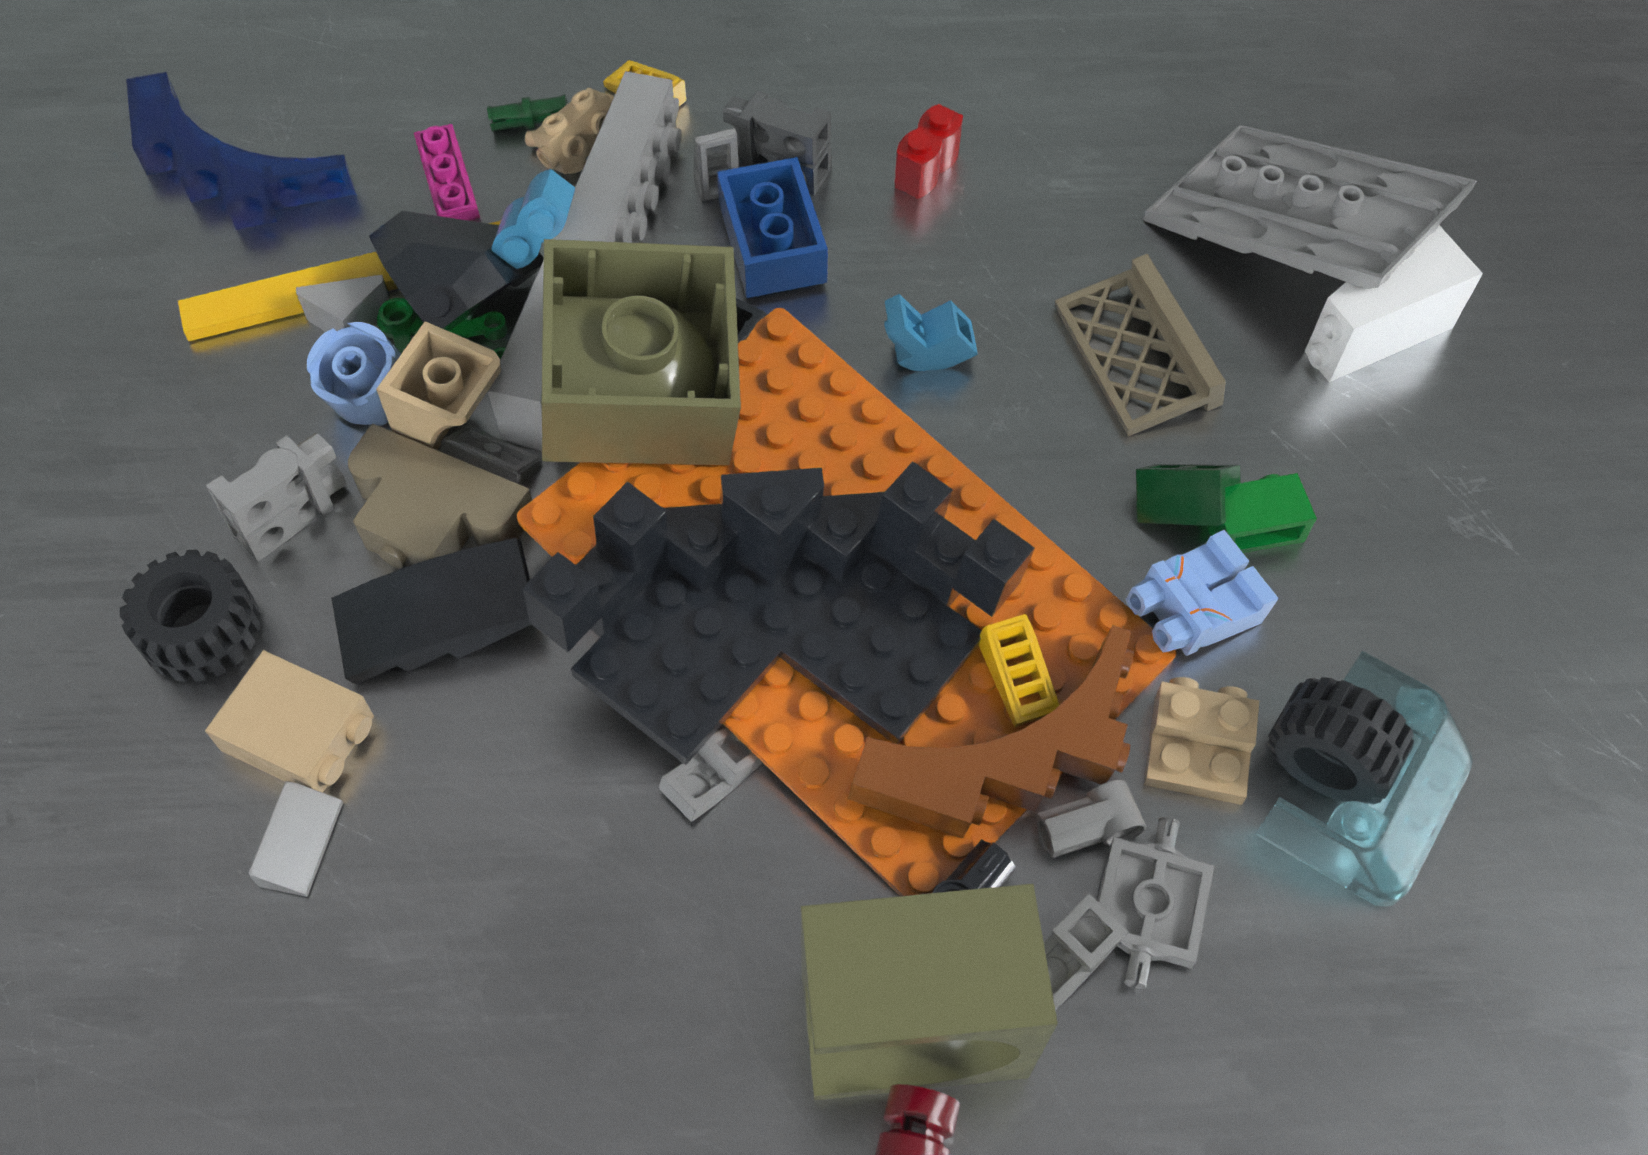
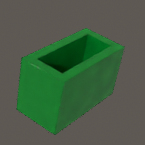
(1267, 513)

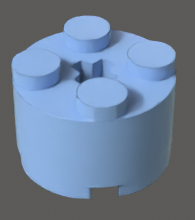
(348, 369)

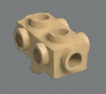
(570, 134)

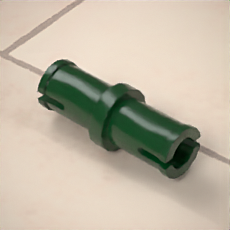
(524, 113)

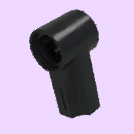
(982, 868)

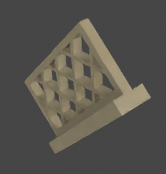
(1175, 335)

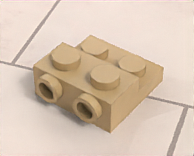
(1201, 740)

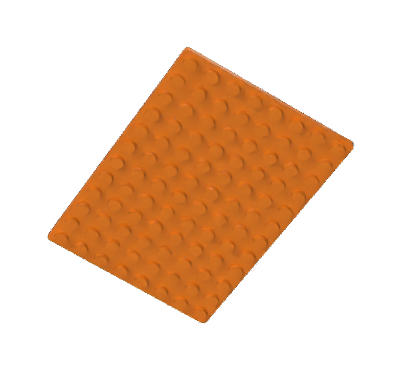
(818, 412)

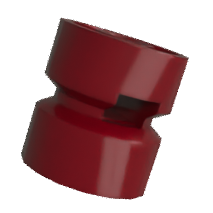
(919, 1108)

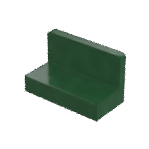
(1184, 493)

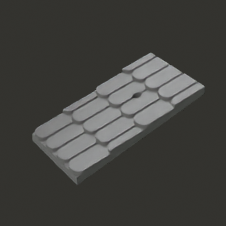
(1310, 205)

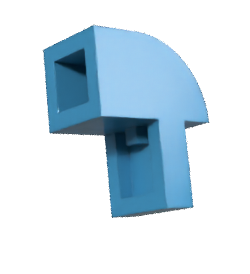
(929, 339)

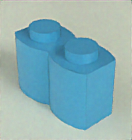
(533, 218)

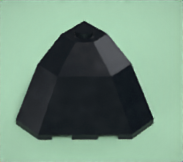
(445, 265)

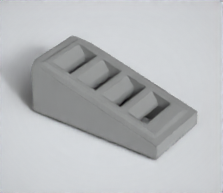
(713, 154)

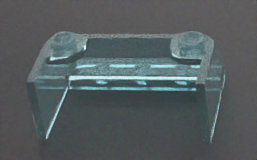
(1374, 850)

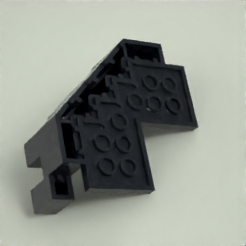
(717, 593)

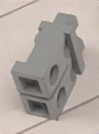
(278, 494)

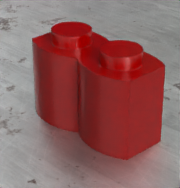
(928, 151)

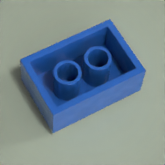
(772, 227)

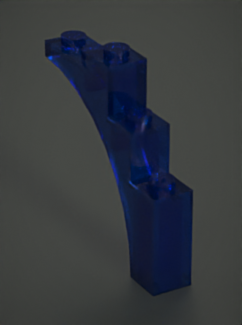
(208, 168)

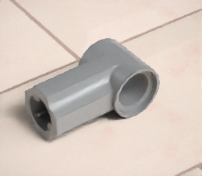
(1096, 818)

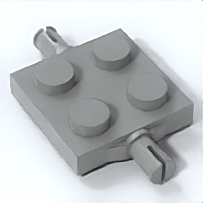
(1157, 899)

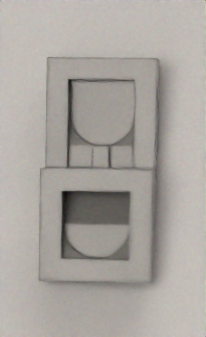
(710, 774)
(1080, 946)

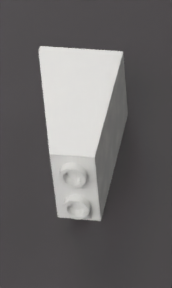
(1410, 307)

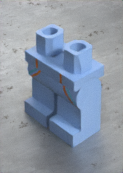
(1202, 596)

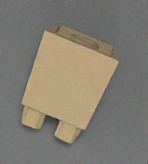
(436, 384)

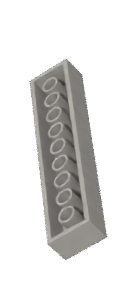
(607, 206)

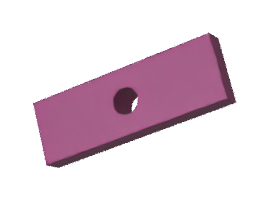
(446, 173)

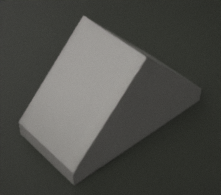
(343, 301)

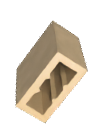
(291, 723)

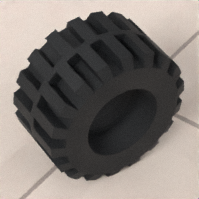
(172, 589)
(1341, 740)

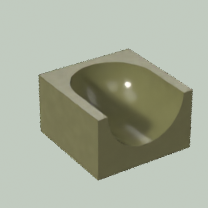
(639, 353)
(925, 990)

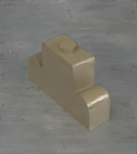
(427, 501)

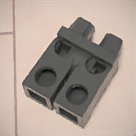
(775, 132)

